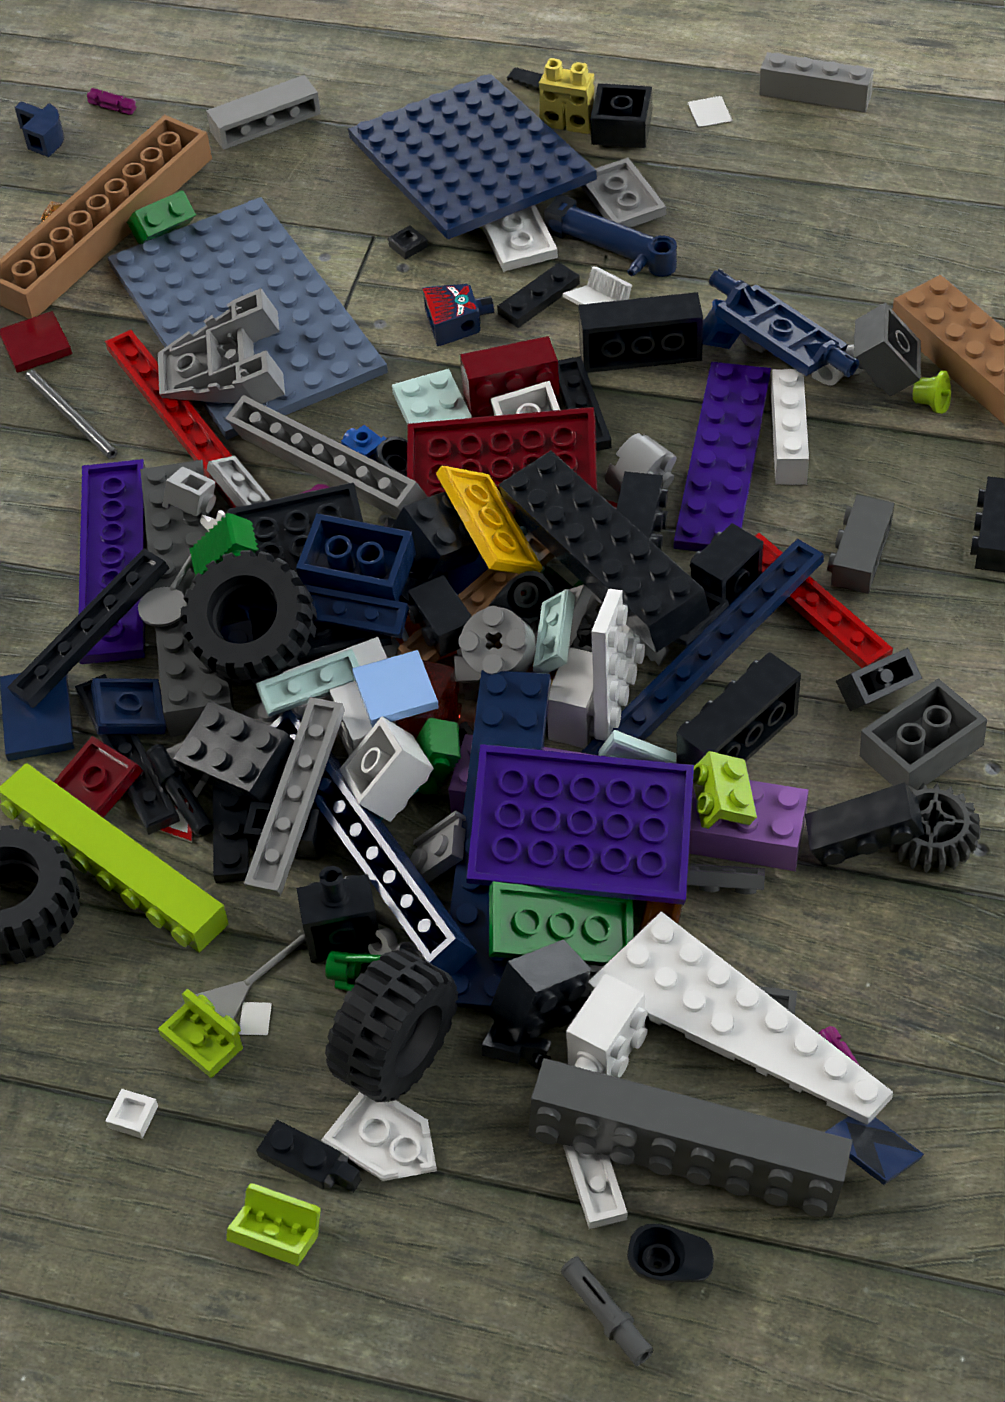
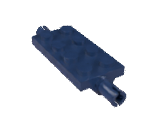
(780, 327)

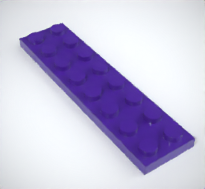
(722, 453)
(109, 540)

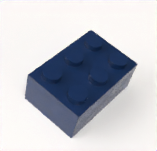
(356, 557)

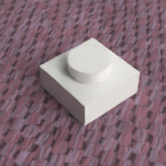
(131, 1113)

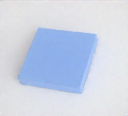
(395, 687)

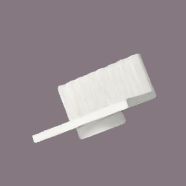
(600, 288)

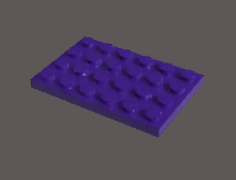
(581, 824)

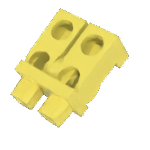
(567, 95)

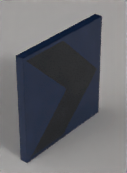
(877, 1148)

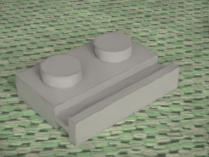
(440, 847)

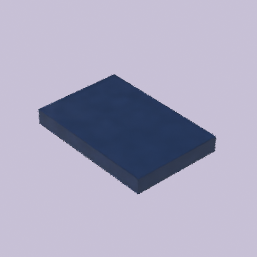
(37, 729)

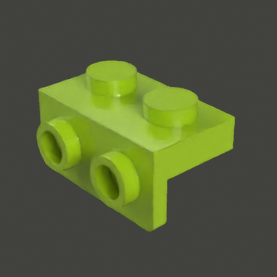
(723, 790)
(202, 1034)
(275, 1225)

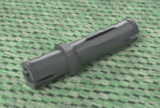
(617, 1323)

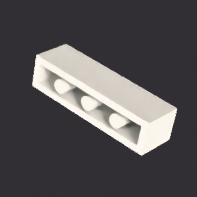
(789, 427)

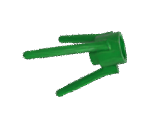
(345, 967)

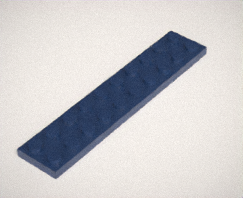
(508, 714)

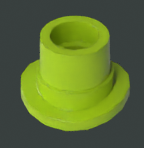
(934, 392)

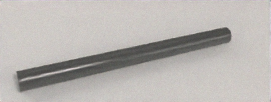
(71, 414)

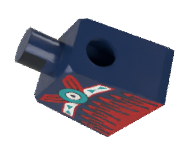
(454, 311)

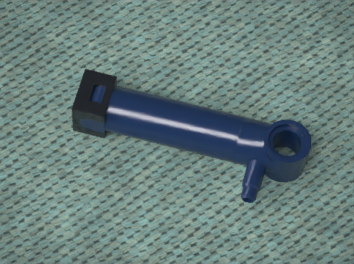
(656, 252)

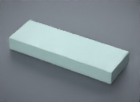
(554, 632)
(312, 680)

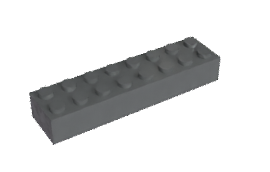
(689, 1138)

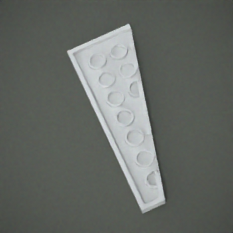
(732, 1016)

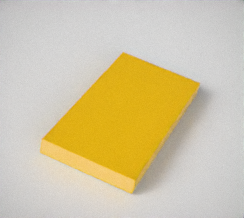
(488, 520)

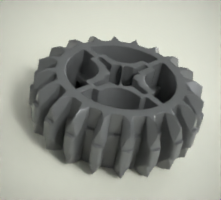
(954, 831)

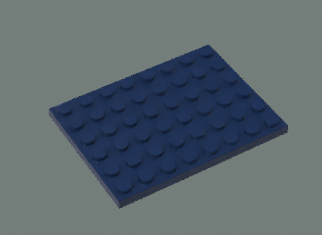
(471, 155)

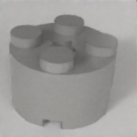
(641, 455)
(488, 627)

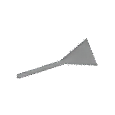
(230, 998)

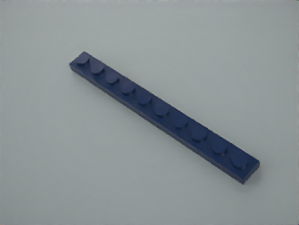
(716, 643)

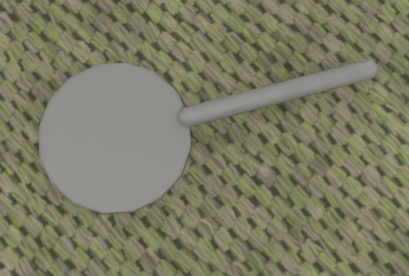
(164, 604)

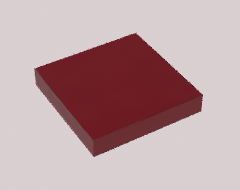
(35, 341)
(98, 776)

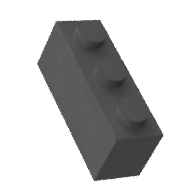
(860, 543)

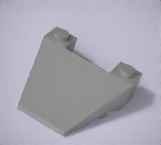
(220, 357)

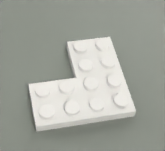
(614, 662)

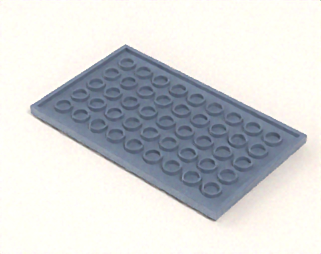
(210, 263)

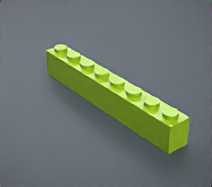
(114, 859)

